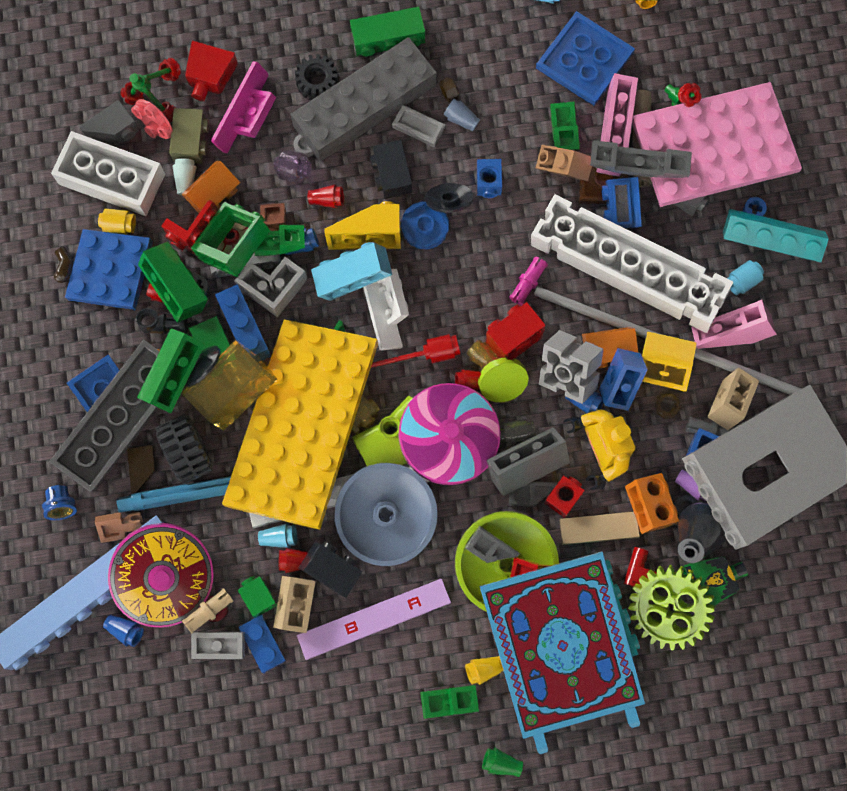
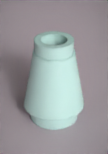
(184, 174)

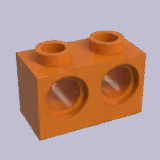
(647, 504)

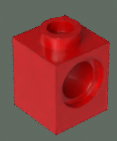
(556, 503)

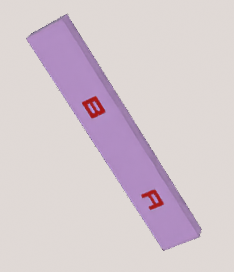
(373, 619)

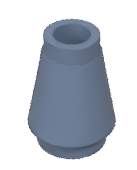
(461, 115)

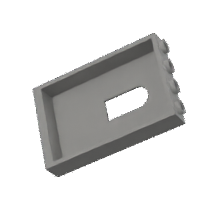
(807, 447)

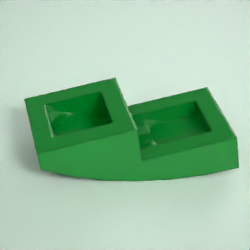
(564, 125)
(286, 240)
(449, 701)

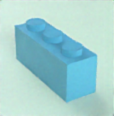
(351, 271)

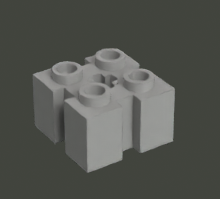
(570, 366)

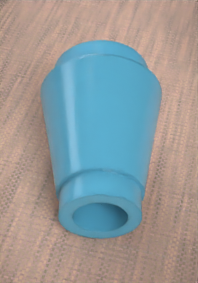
(279, 536)

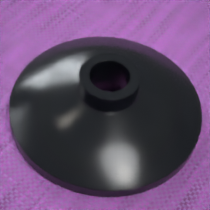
(449, 197)
(204, 365)

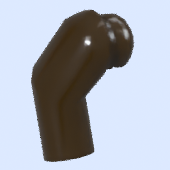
(65, 266)

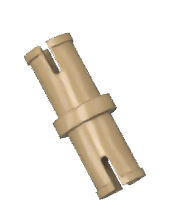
(207, 611)

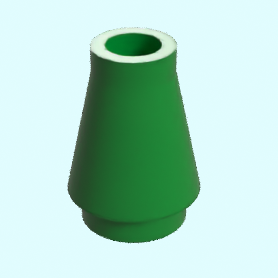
(500, 763)

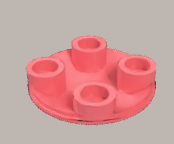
(153, 119)

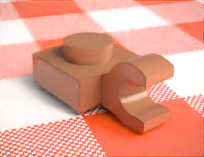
(114, 527)

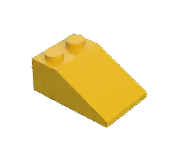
(374, 224)

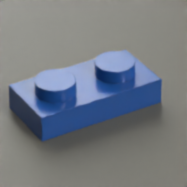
(262, 644)

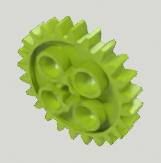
(676, 585)

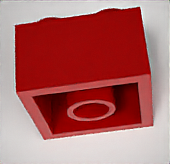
(515, 332)

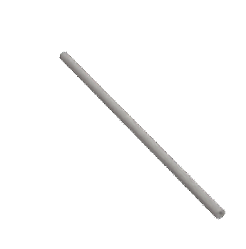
(642, 332)

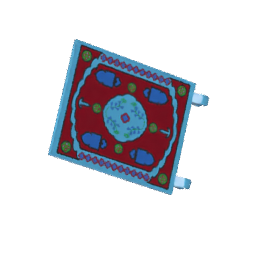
(563, 646)

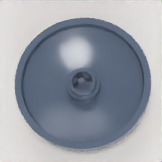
(385, 514)

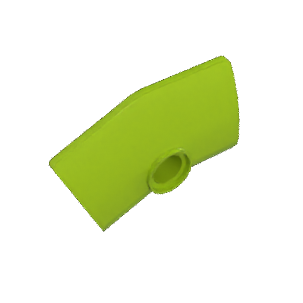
(379, 447)

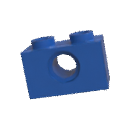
(623, 379)

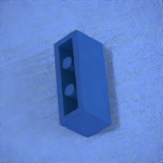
(242, 321)

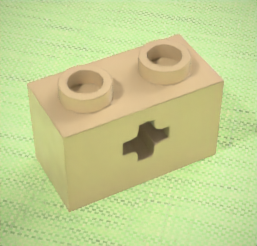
(733, 399)
(294, 604)

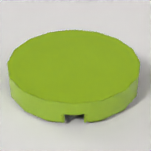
(503, 380)

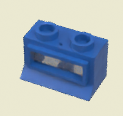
(622, 202)

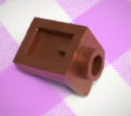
(274, 215)

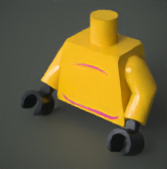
(610, 443)

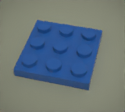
(585, 58)
(108, 269)

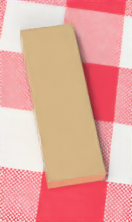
(599, 528)

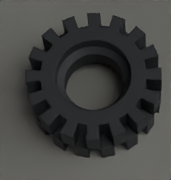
(313, 65)

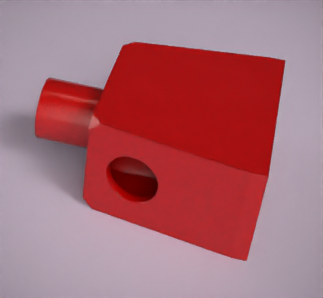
(209, 69)

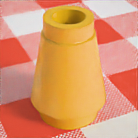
(483, 669)

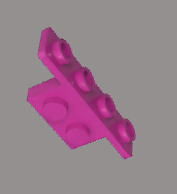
(246, 110)

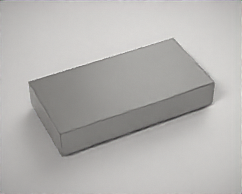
(418, 126)

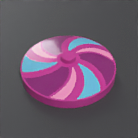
(449, 434)

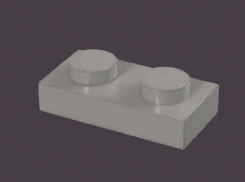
(218, 645)

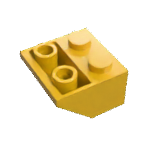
(668, 360)

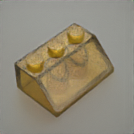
(230, 386)

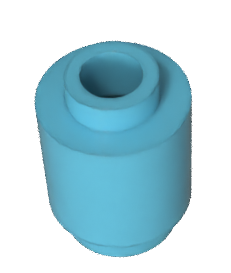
(746, 277)

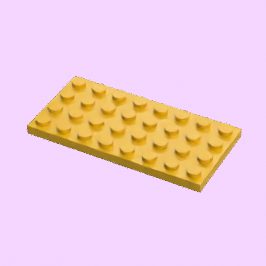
(301, 424)

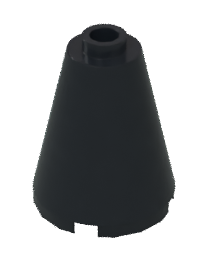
(698, 533)

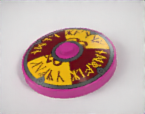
(160, 575)

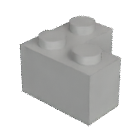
(272, 290)

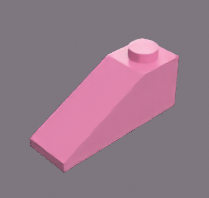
(737, 327)

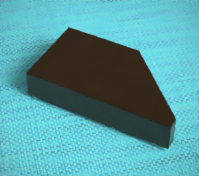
(141, 466)

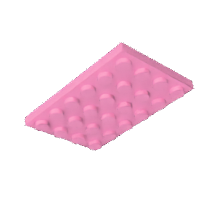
(732, 141)

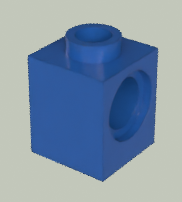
(493, 169)

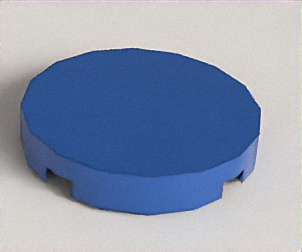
(424, 226)

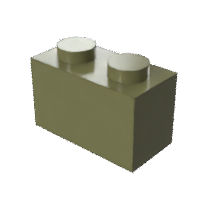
(189, 135)

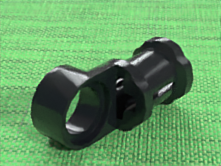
(161, 324)

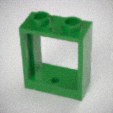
(217, 229)

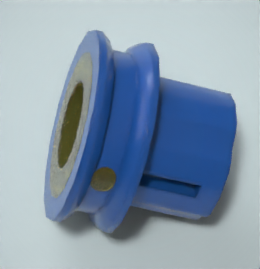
(58, 503)

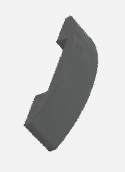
(640, 161)

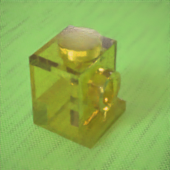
(365, 415)

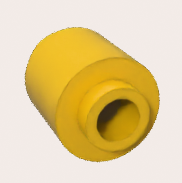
(117, 221)

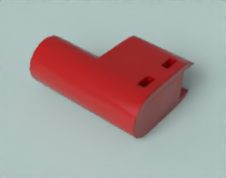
(636, 567)

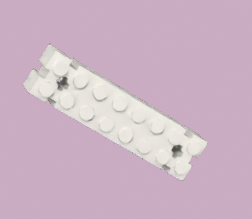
(631, 263)

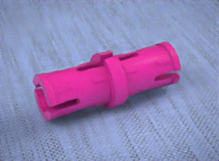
(528, 281)

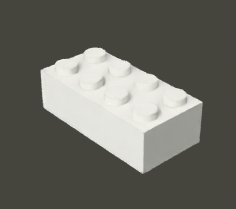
(108, 173)

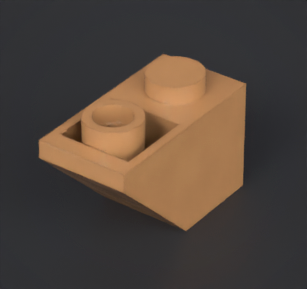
(564, 162)

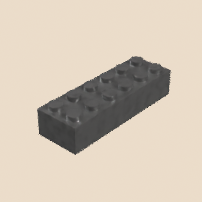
(364, 99)
(109, 423)

